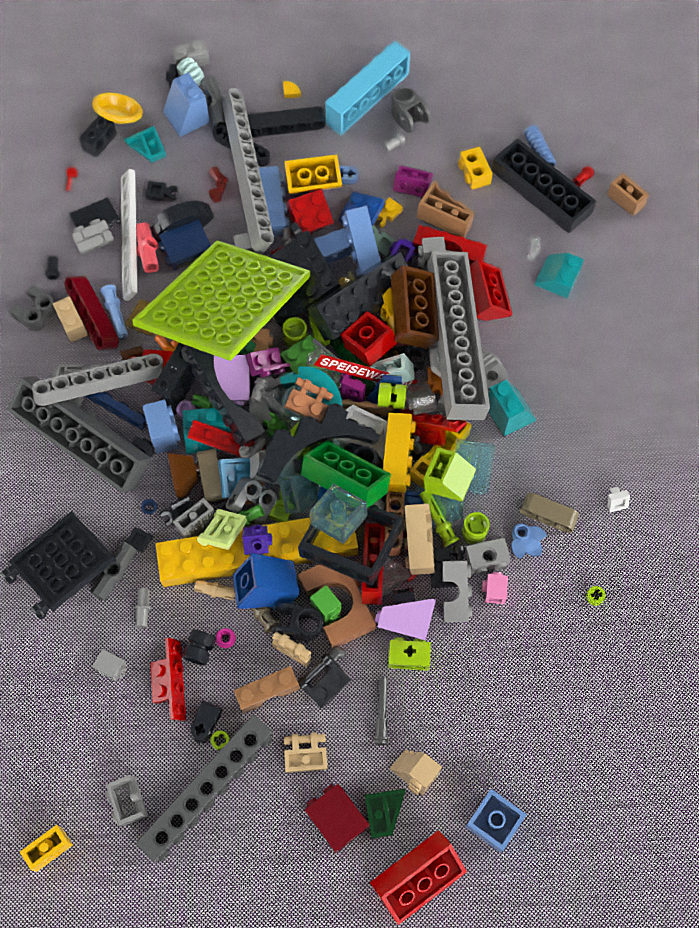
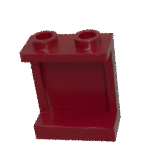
(336, 817)

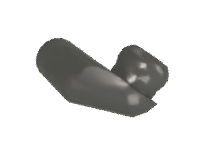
(336, 653)

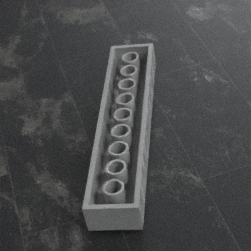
(459, 337)

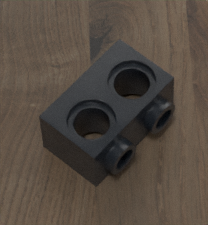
(98, 136)

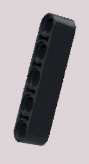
(286, 121)

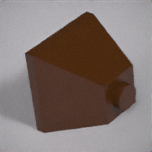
(183, 473)

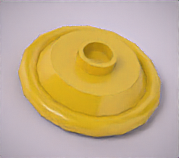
(117, 108)

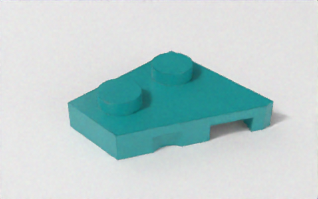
(147, 144)

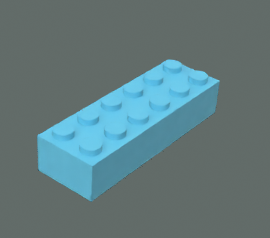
(367, 87)

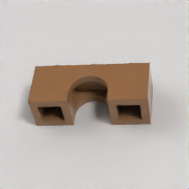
(276, 684)

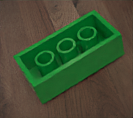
(336, 465)

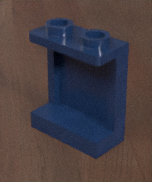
(183, 243)

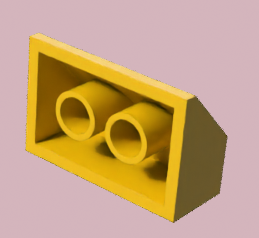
(313, 174)

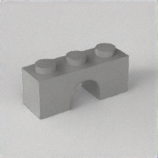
(457, 609)

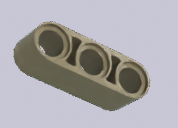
(210, 475)
(549, 512)

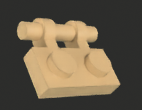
(291, 649)
(305, 759)

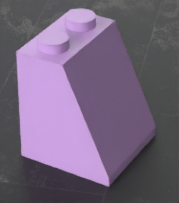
(233, 378)
(407, 618)

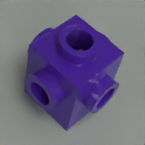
(407, 246)
(256, 539)

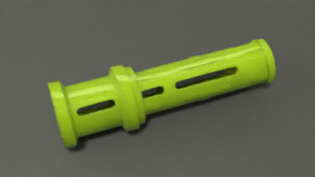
(442, 526)

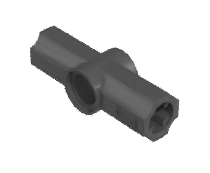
(213, 100)
(107, 582)

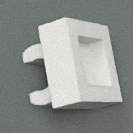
(618, 500)

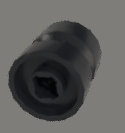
(199, 646)

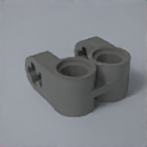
(37, 311)
(240, 495)

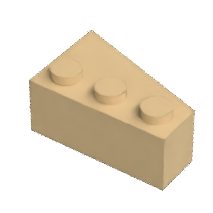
(419, 539)
(416, 770)

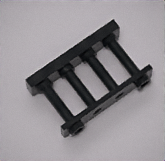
(174, 379)

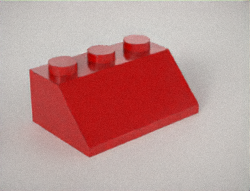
(489, 291)

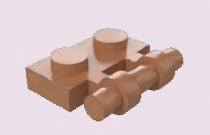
(306, 405)

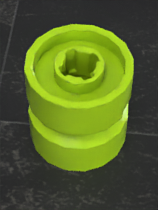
(294, 331)
(385, 392)
(475, 528)

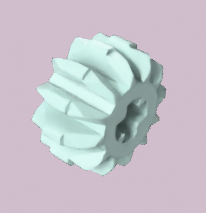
(188, 65)

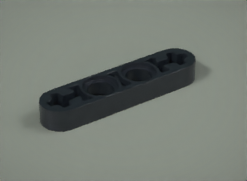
(225, 142)

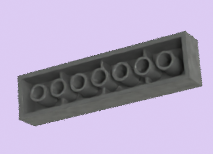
(81, 437)

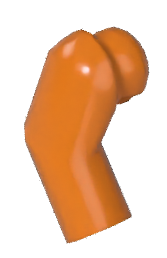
(166, 345)

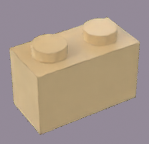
(70, 319)

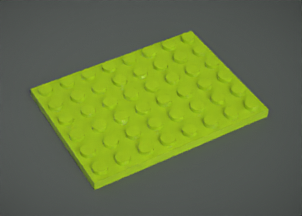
(222, 299)

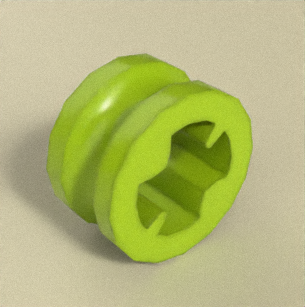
(591, 599)
(217, 734)

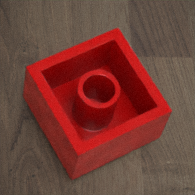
(310, 211)
(368, 338)

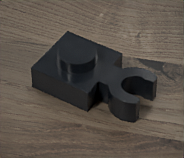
(159, 190)
(178, 508)

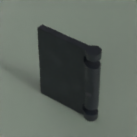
(99, 210)

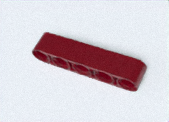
(91, 312)

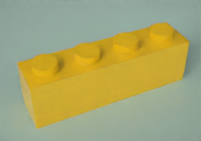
(398, 450)

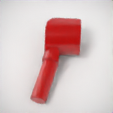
(71, 173)

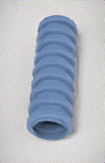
(538, 144)

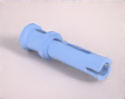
(112, 304)

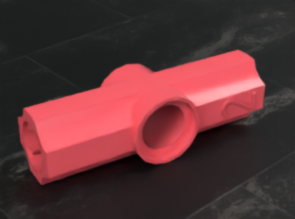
(146, 248)

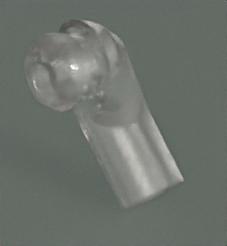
(535, 243)

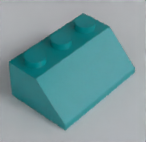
(208, 416)

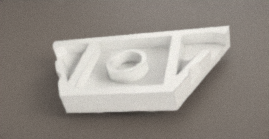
(367, 419)

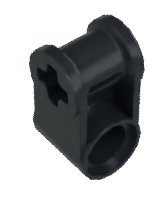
(206, 718)

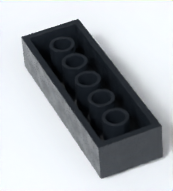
(543, 185)
(352, 300)

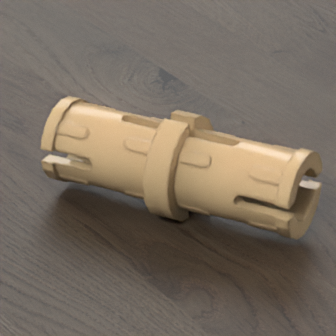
(214, 589)

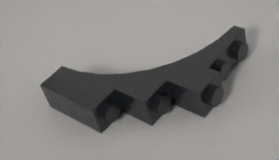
(309, 431)

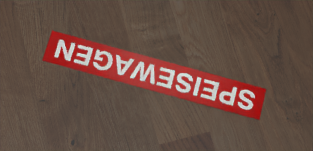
(352, 369)

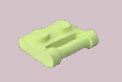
(227, 531)

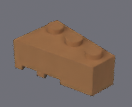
(444, 212)

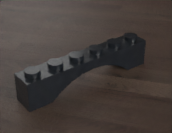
(242, 424)

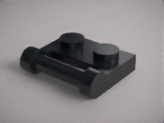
(440, 555)
(329, 685)

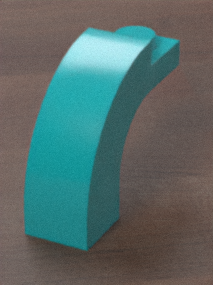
(318, 378)

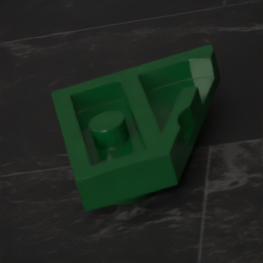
(383, 811)

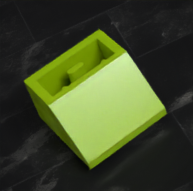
(448, 475)

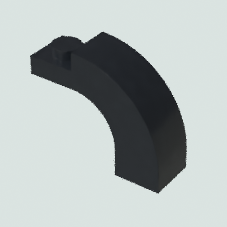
(180, 215)

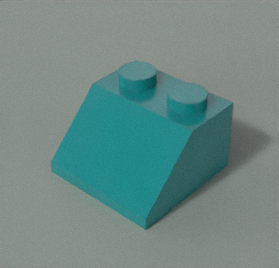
(560, 273)

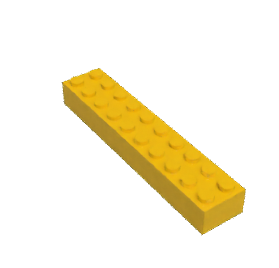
(187, 560)

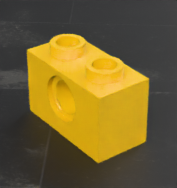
(46, 848)

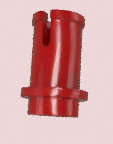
(586, 173)

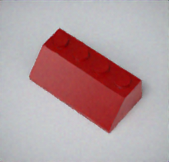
(418, 877)

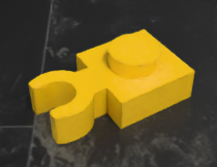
(390, 211)

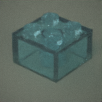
(338, 513)

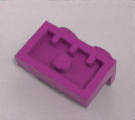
(412, 181)
(266, 362)
(352, 389)

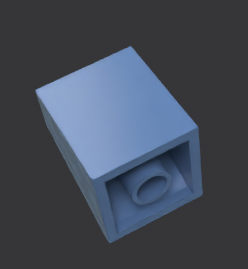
(186, 105)

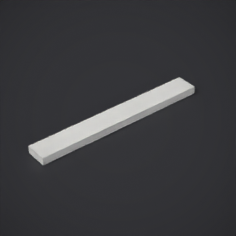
(128, 219)

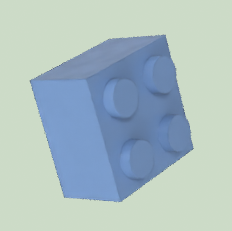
(161, 426)
(496, 821)

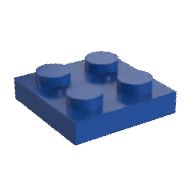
(358, 200)

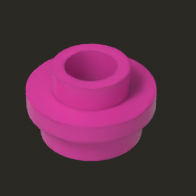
(225, 632)

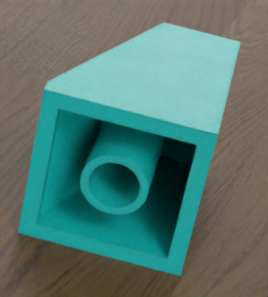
(509, 408)

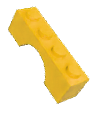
(420, 467)

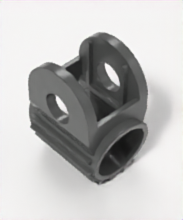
(405, 99)

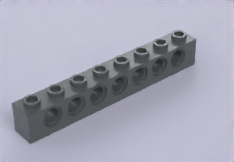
(148, 842)

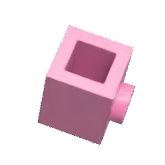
(495, 588)

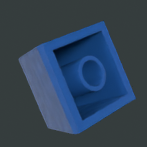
(265, 582)

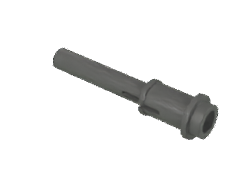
(381, 724)

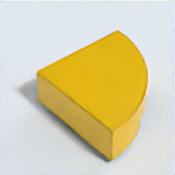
(291, 90)

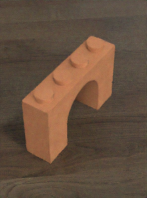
(359, 619)

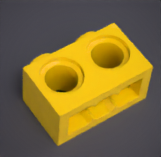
(477, 167)

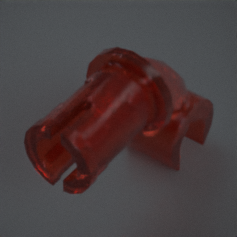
(220, 182)

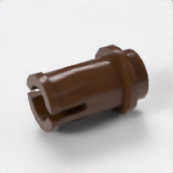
(135, 351)

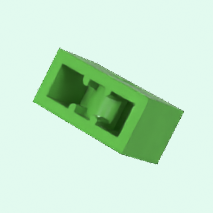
(327, 604)

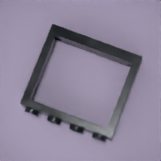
(347, 566)

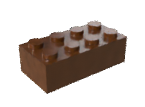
(414, 307)

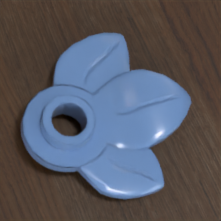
(529, 542)

